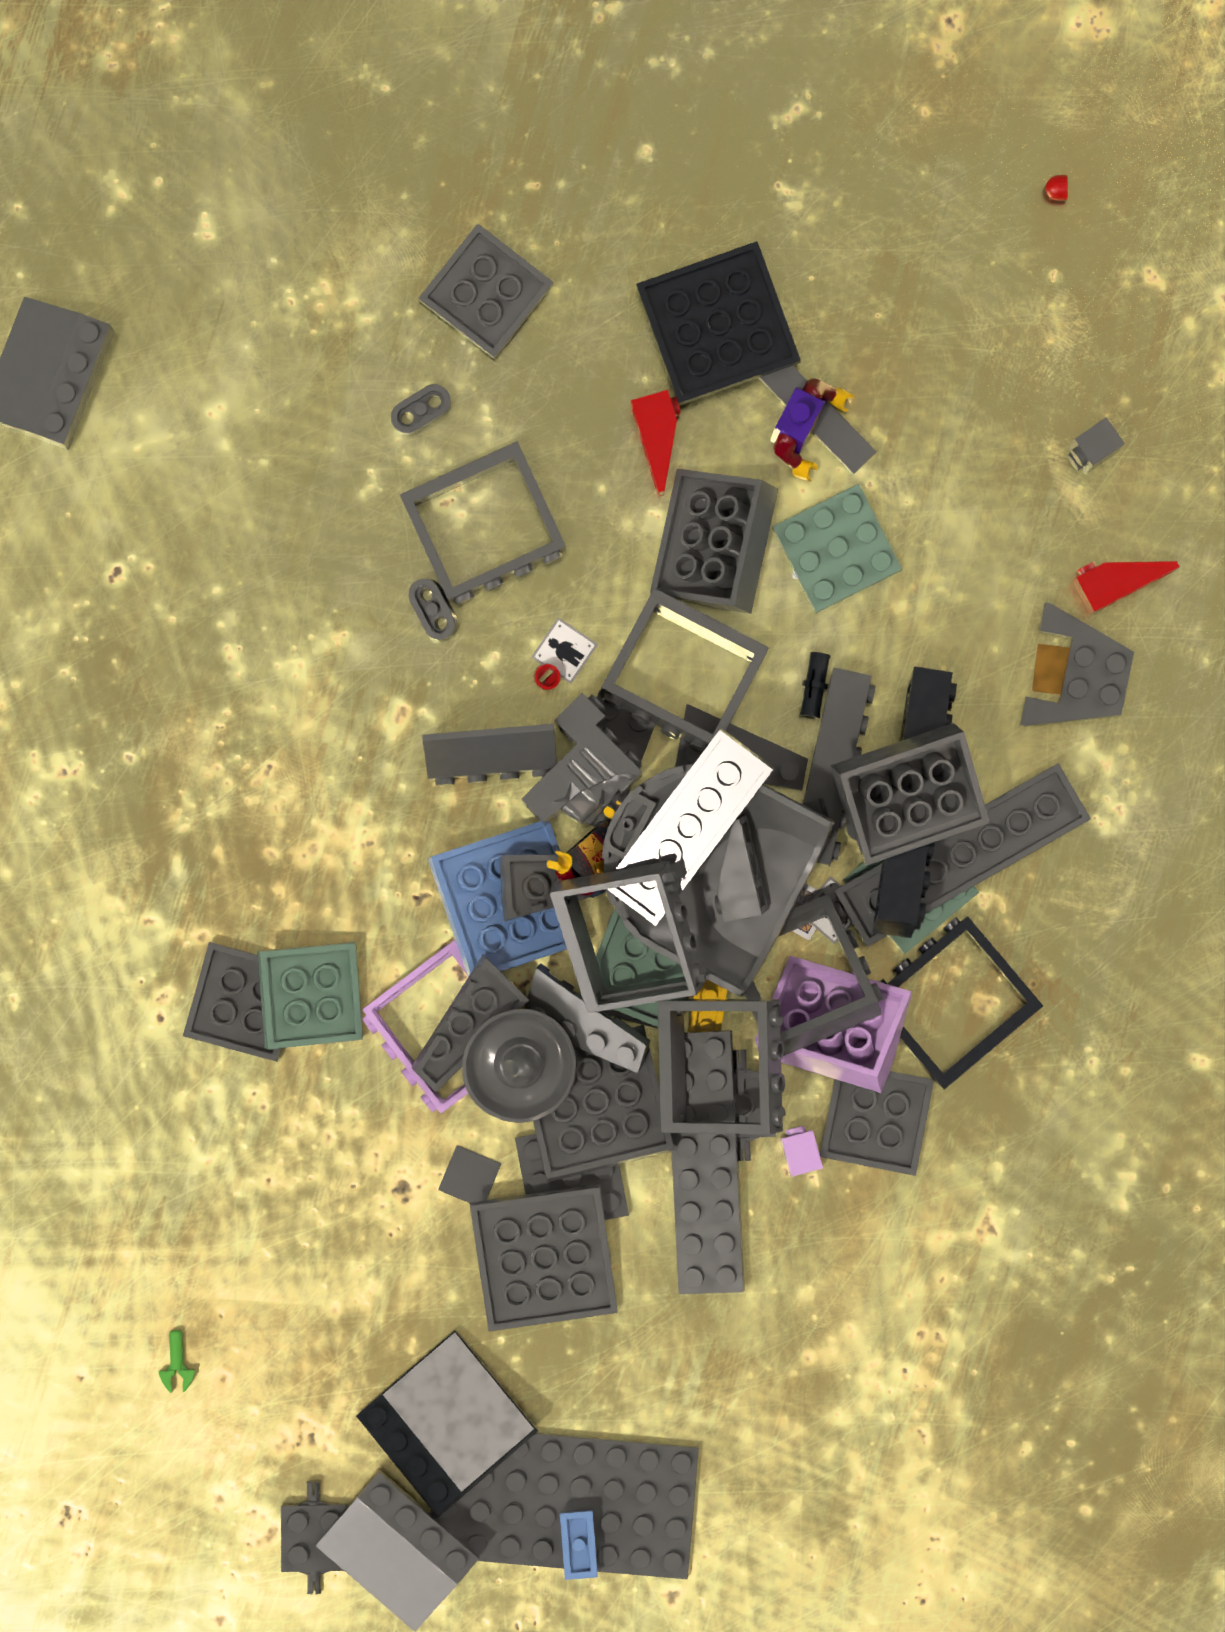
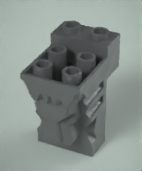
(588, 773)

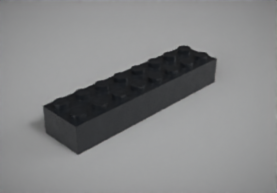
(904, 875)

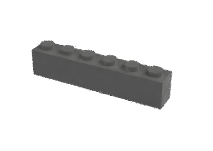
(837, 742)

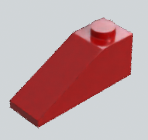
(656, 426)
(1112, 581)

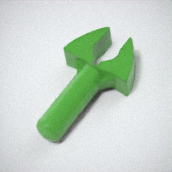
(176, 1363)

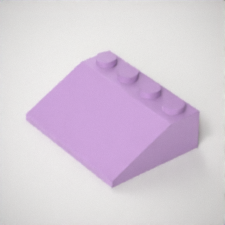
(857, 1054)

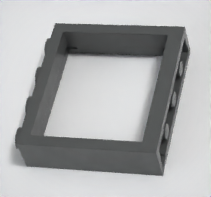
(493, 578)
(703, 626)
(581, 950)
(842, 1017)
(673, 1065)

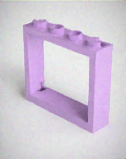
(393, 1045)

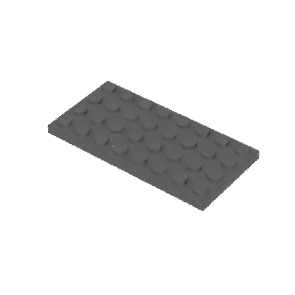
(637, 1496)

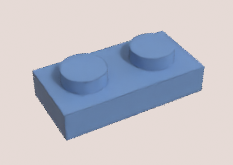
(578, 1544)

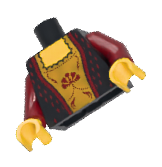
(585, 856)

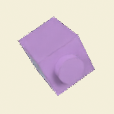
(801, 1151)

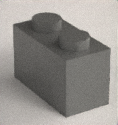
(1094, 446)

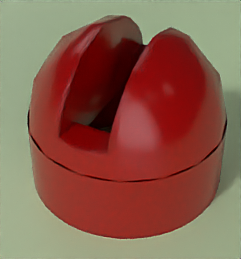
(1057, 187)
(551, 681)

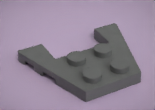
(1093, 676)

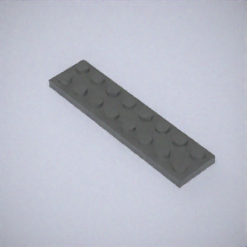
(1017, 827)
(708, 1173)

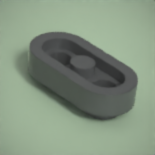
(419, 408)
(431, 611)

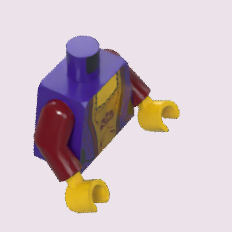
(799, 420)

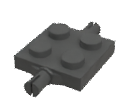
(747, 1102)
(301, 1530)

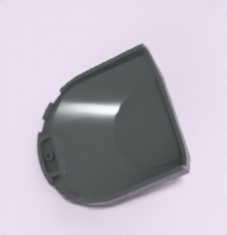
(787, 847)

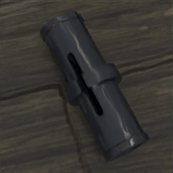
(814, 685)

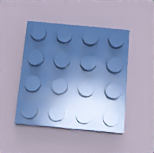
(472, 899)

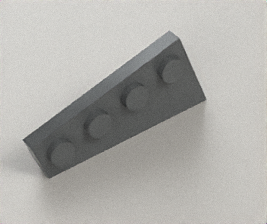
(788, 766)
(527, 884)
(479, 999)
(591, 1032)

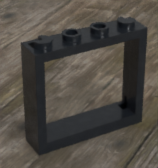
(994, 1037)

